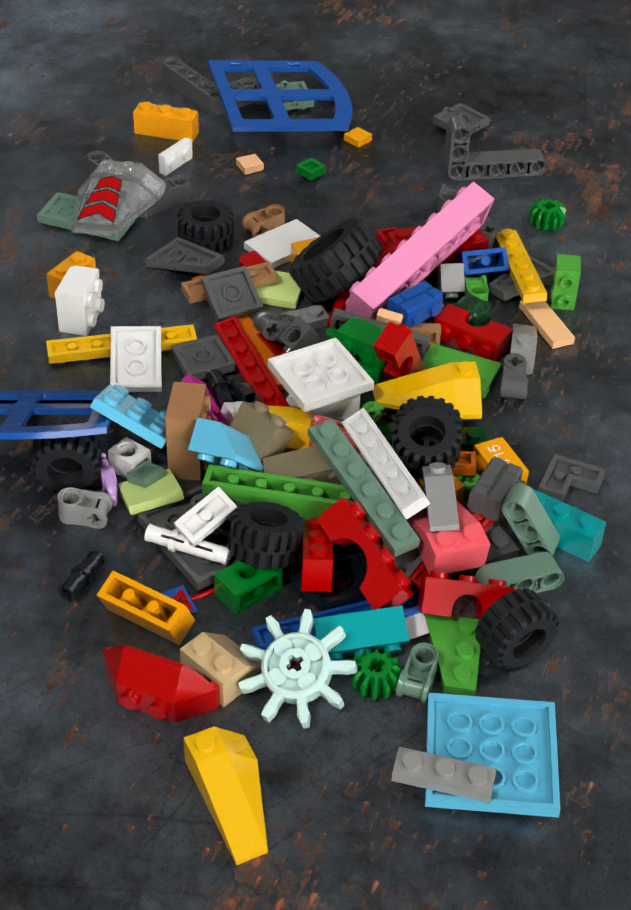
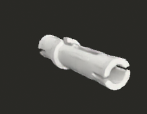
(156, 535)

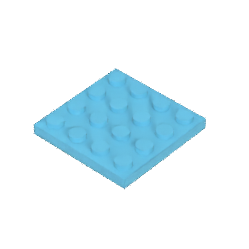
(500, 734)

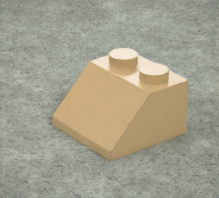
(219, 661)

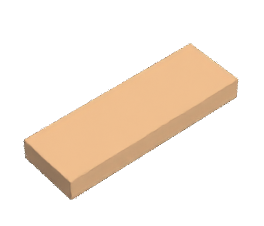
(547, 323)

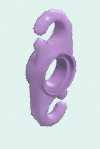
(108, 478)

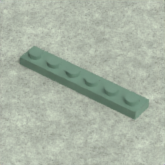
(363, 487)

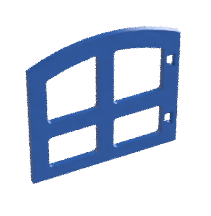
(273, 96)
(28, 405)

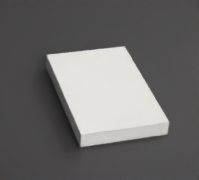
(276, 244)
(136, 358)

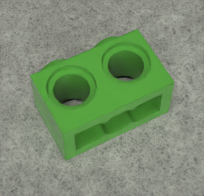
(565, 282)

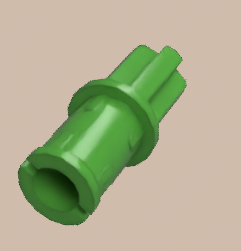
(373, 409)

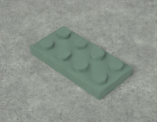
(60, 213)

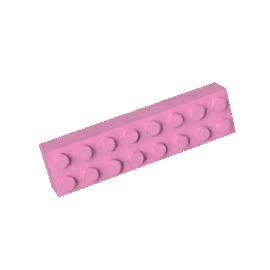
(422, 252)

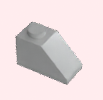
(450, 279)

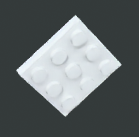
(320, 374)

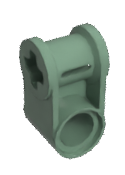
(419, 672)

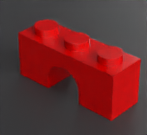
(486, 341)
(399, 350)
(316, 558)
(439, 593)

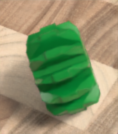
(547, 214)
(375, 674)

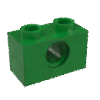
(245, 585)

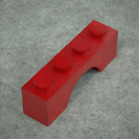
(383, 583)

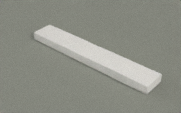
(386, 464)

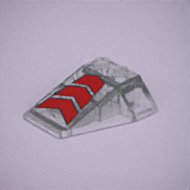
(115, 197)

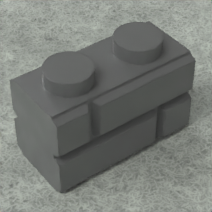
(493, 487)

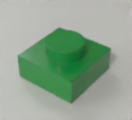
(310, 169)

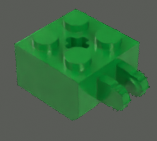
(359, 339)

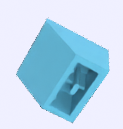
(223, 446)

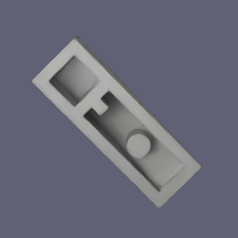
(524, 343)
(440, 491)

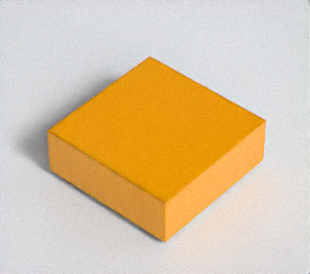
(357, 137)

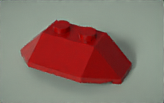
(158, 685)

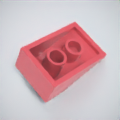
(451, 549)

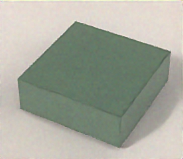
(145, 474)

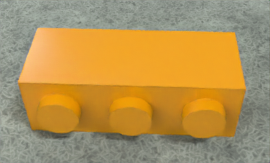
(165, 121)
(146, 607)

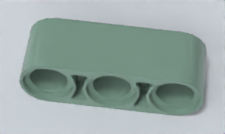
(530, 520)
(533, 571)

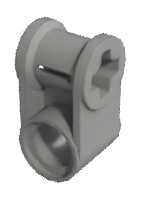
(82, 507)

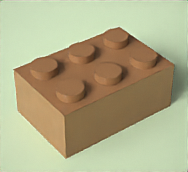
(185, 405)

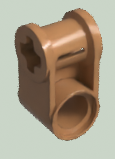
(266, 219)

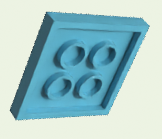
(132, 414)

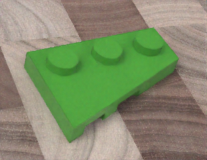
(456, 652)

